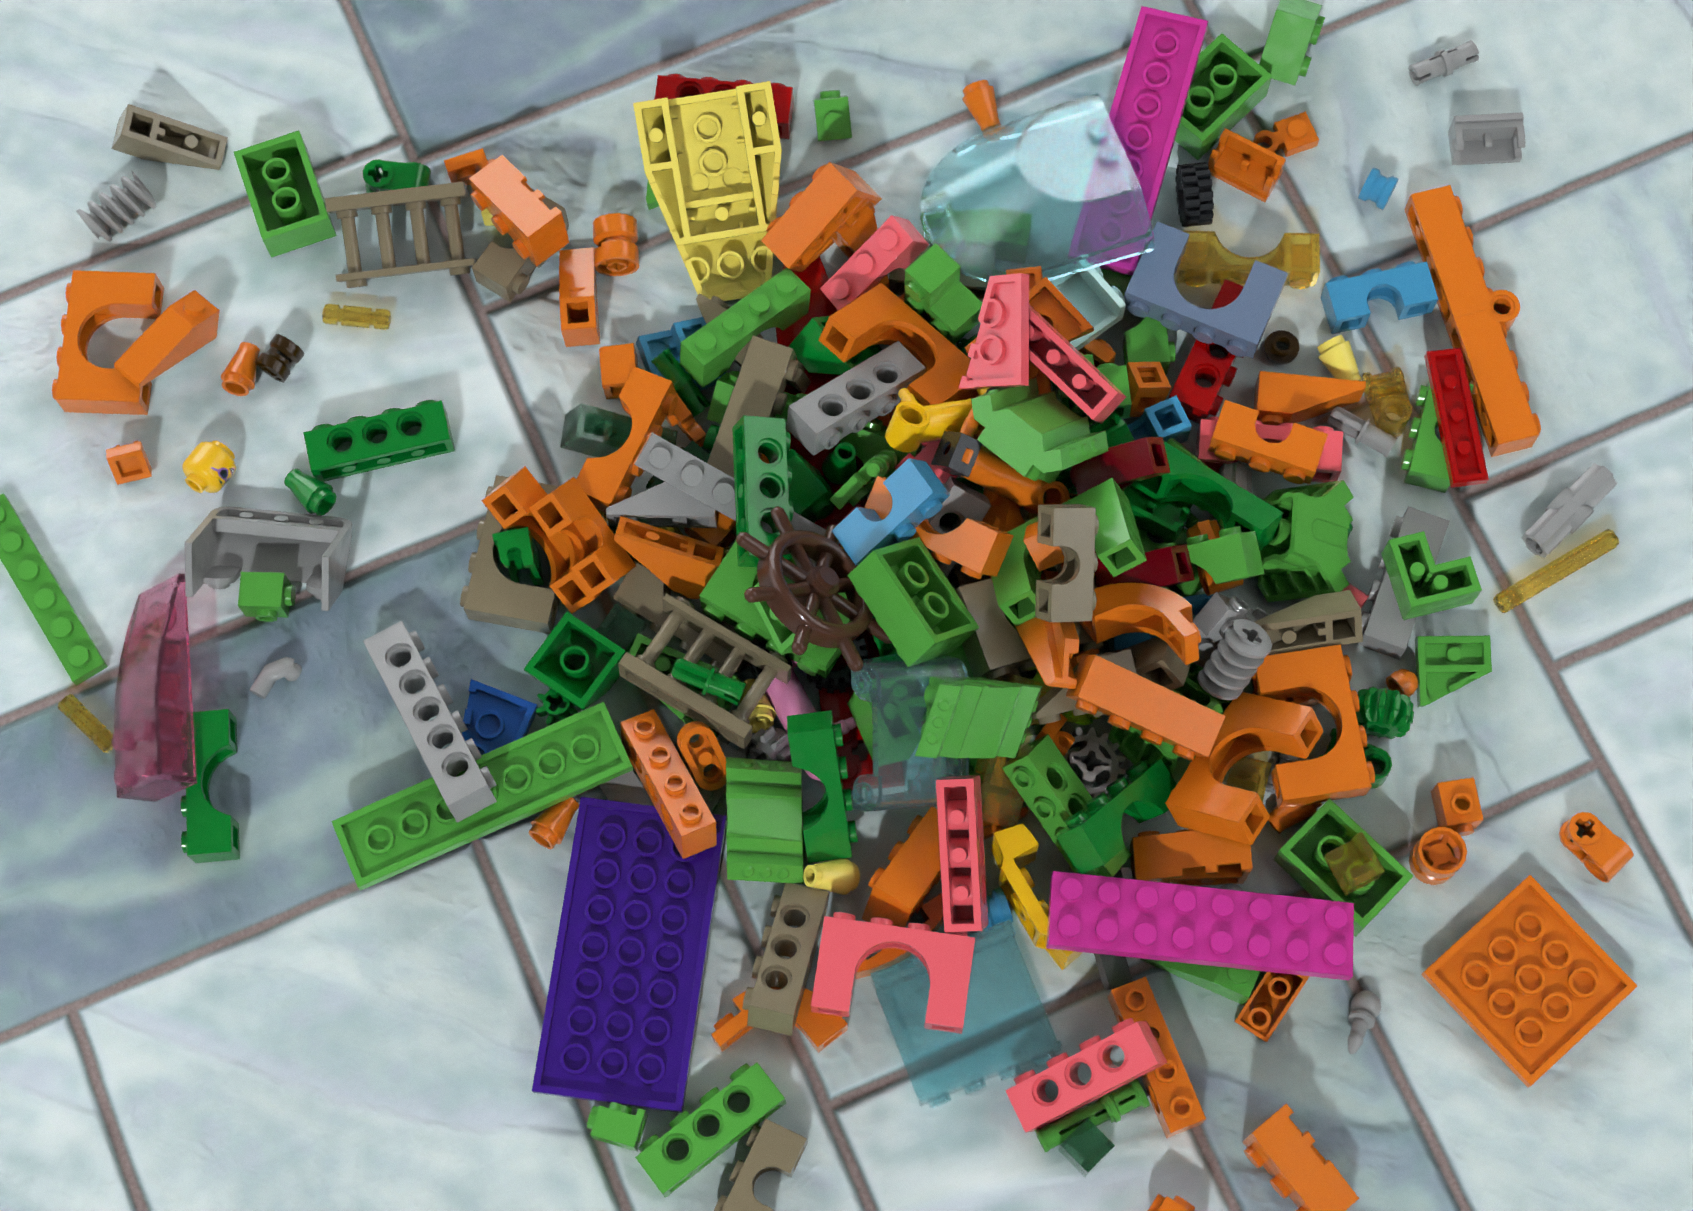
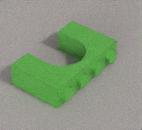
(1116, 546)
(725, 601)

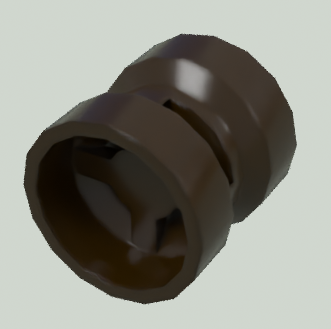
(280, 358)

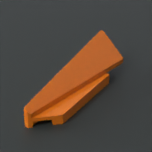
(1051, 646)

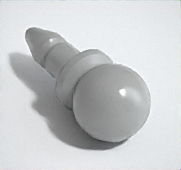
(1365, 1009)

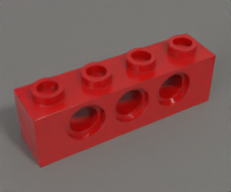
(678, 86)
(1201, 364)

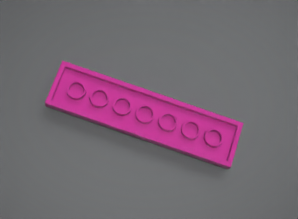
(1153, 99)
(1200, 925)

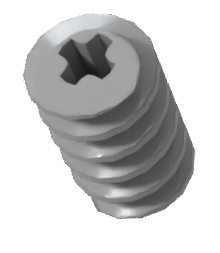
(117, 207)
(1235, 660)

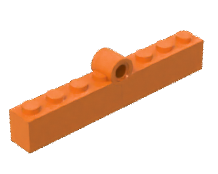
(1472, 320)

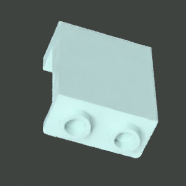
(1094, 299)

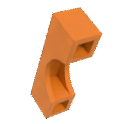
(648, 402)
(510, 507)
(973, 544)

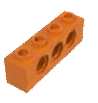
(668, 784)
(1168, 1084)

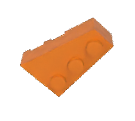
(1189, 858)
(909, 876)
(1297, 1165)

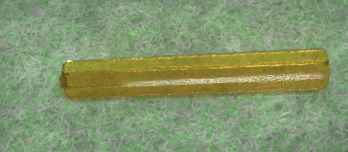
(1556, 571)

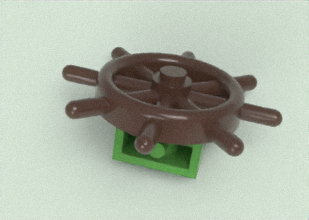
(803, 600)

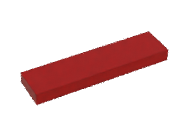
(1456, 417)

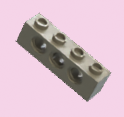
(779, 1008)

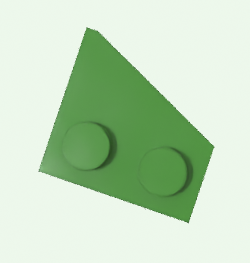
(1449, 664)

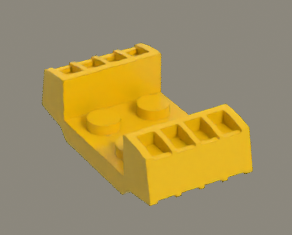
(1013, 850)

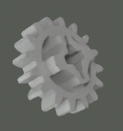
(1095, 760)

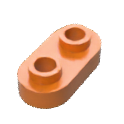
(702, 753)

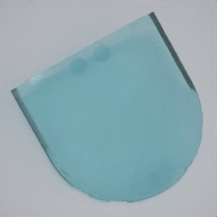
(1038, 195)

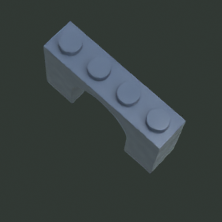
(1234, 326)

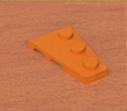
(1057, 311)

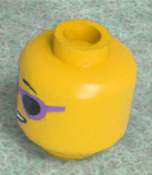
(209, 467)

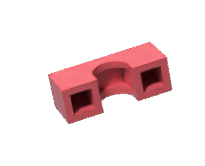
(889, 248)

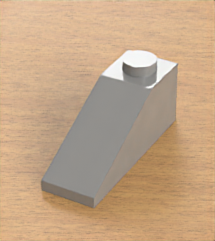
(664, 507)

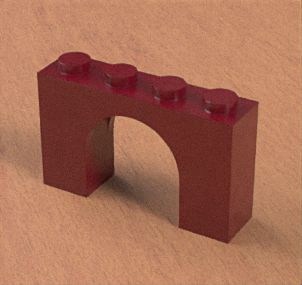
(1127, 465)

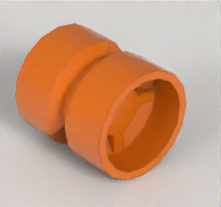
(616, 242)
(1437, 855)

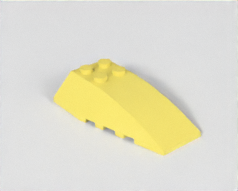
(716, 182)

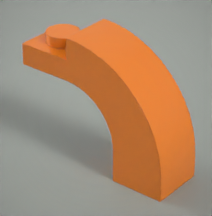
(1145, 609)
(817, 1027)

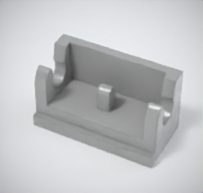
(1486, 138)

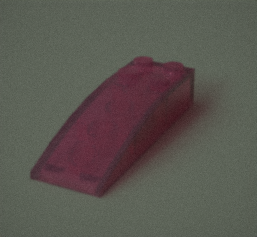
(155, 698)

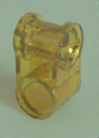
(1385, 395)

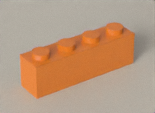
(1145, 706)

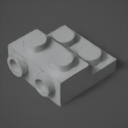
(1217, 618)

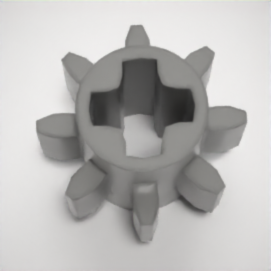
(770, 745)

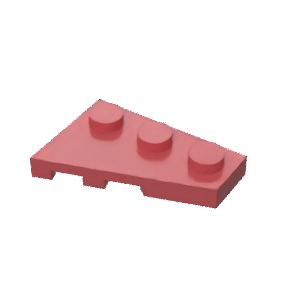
(1002, 342)

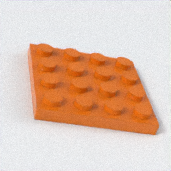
(1529, 981)

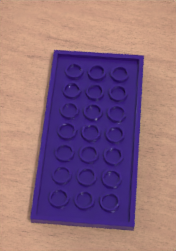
(627, 961)

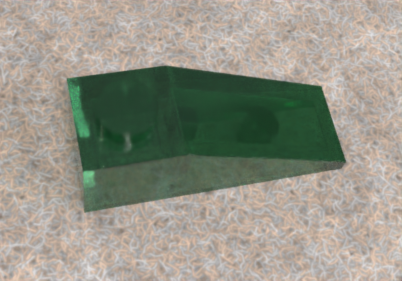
(599, 431)

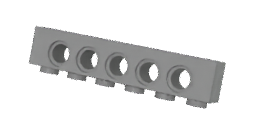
(464, 793)

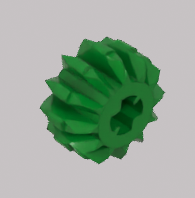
(1384, 712)

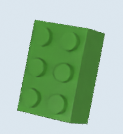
(1221, 94)
(284, 194)
(913, 601)
(1305, 862)

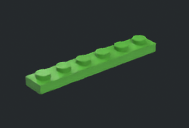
(46, 598)

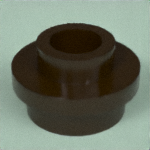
(1279, 356)

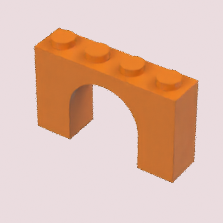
(93, 301)
(885, 319)
(1324, 678)
(1249, 727)

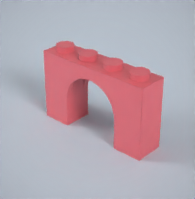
(849, 942)

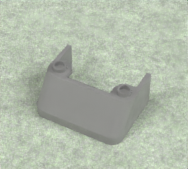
(258, 540)

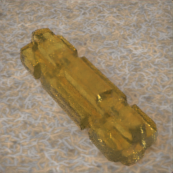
(356, 316)
(86, 722)

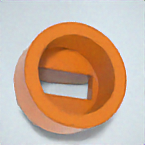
(1403, 681)

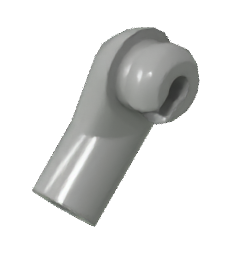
(274, 671)

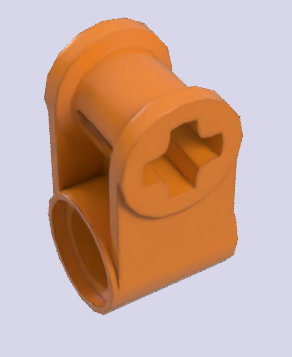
(1598, 849)

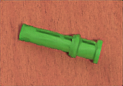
(1112, 1110)

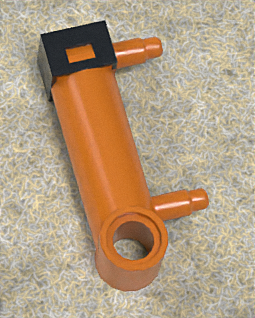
(966, 457)

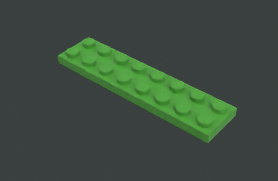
(529, 778)

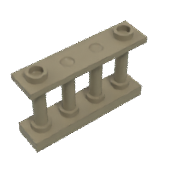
(414, 201)
(700, 707)

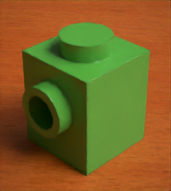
(265, 595)

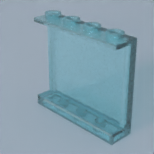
(1001, 1025)

